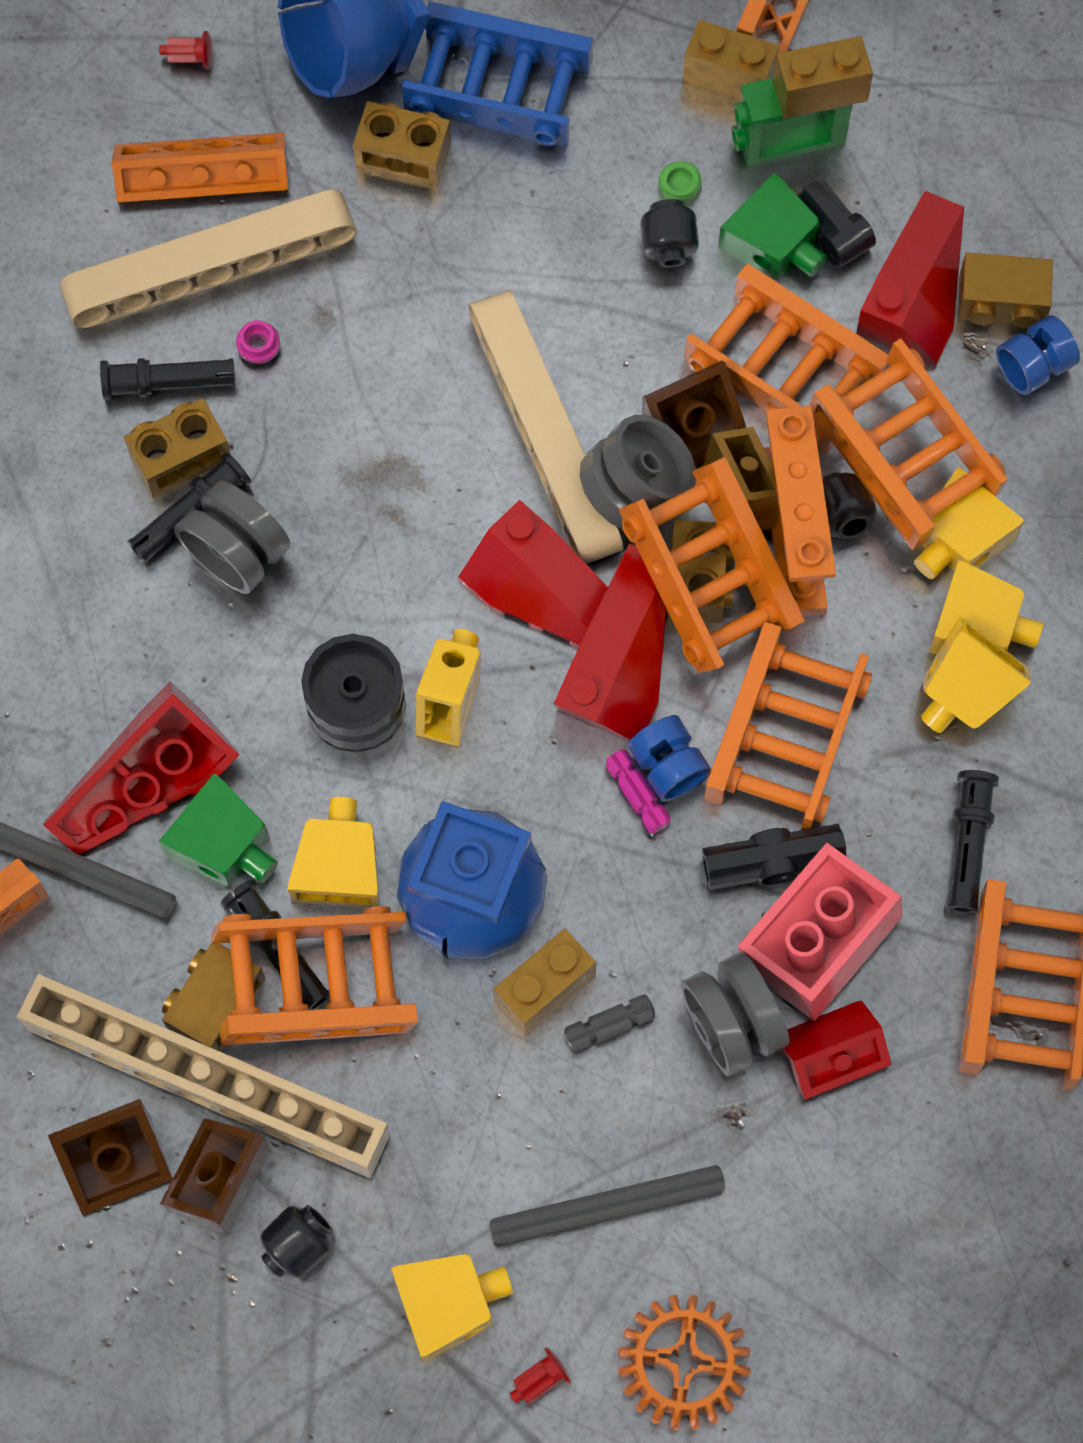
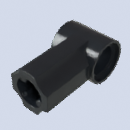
(840, 233)

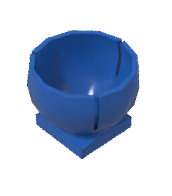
(350, 43)
(471, 882)

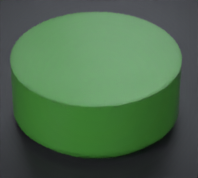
(680, 182)

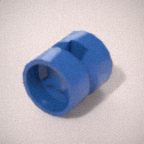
(1033, 357)
(678, 770)

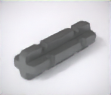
(609, 1023)

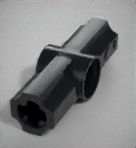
(768, 856)

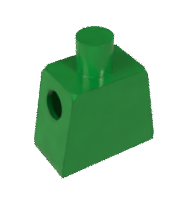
(773, 232)
(219, 836)

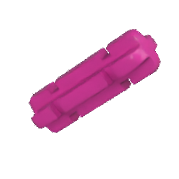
(638, 791)

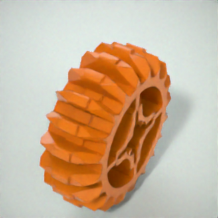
(706, 1364)

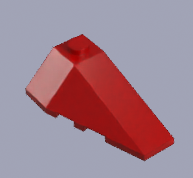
(918, 282)
(534, 576)
(621, 655)
(150, 765)

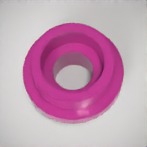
(256, 331)

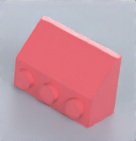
(822, 930)

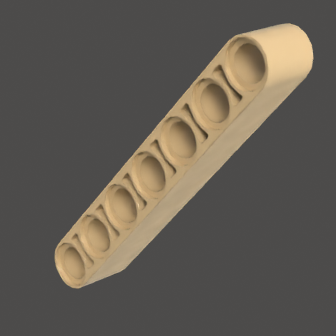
(207, 258)
(542, 423)

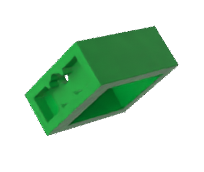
(769, 137)

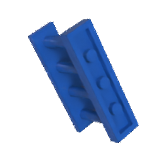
(507, 38)

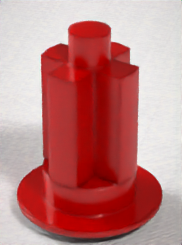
(189, 50)
(540, 1378)

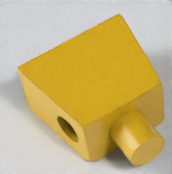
(968, 531)
(988, 606)
(970, 679)
(448, 688)
(336, 860)
(448, 1301)

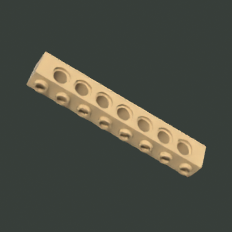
(204, 1076)

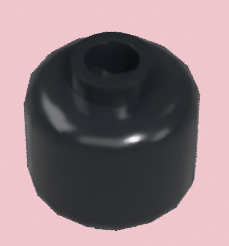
(669, 232)
(848, 505)
(296, 1241)

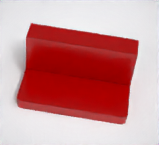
(836, 1049)

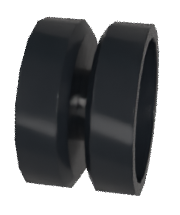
(349, 666)

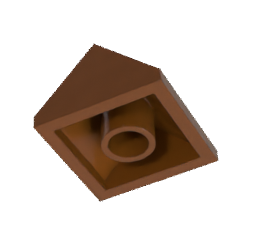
(697, 407)
(111, 1156)
(217, 1175)

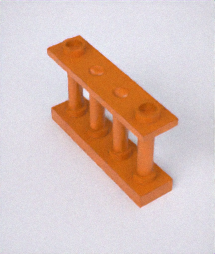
(791, 318)
(888, 482)
(802, 532)
(754, 564)
(744, 736)
(988, 1000)
(294, 1019)

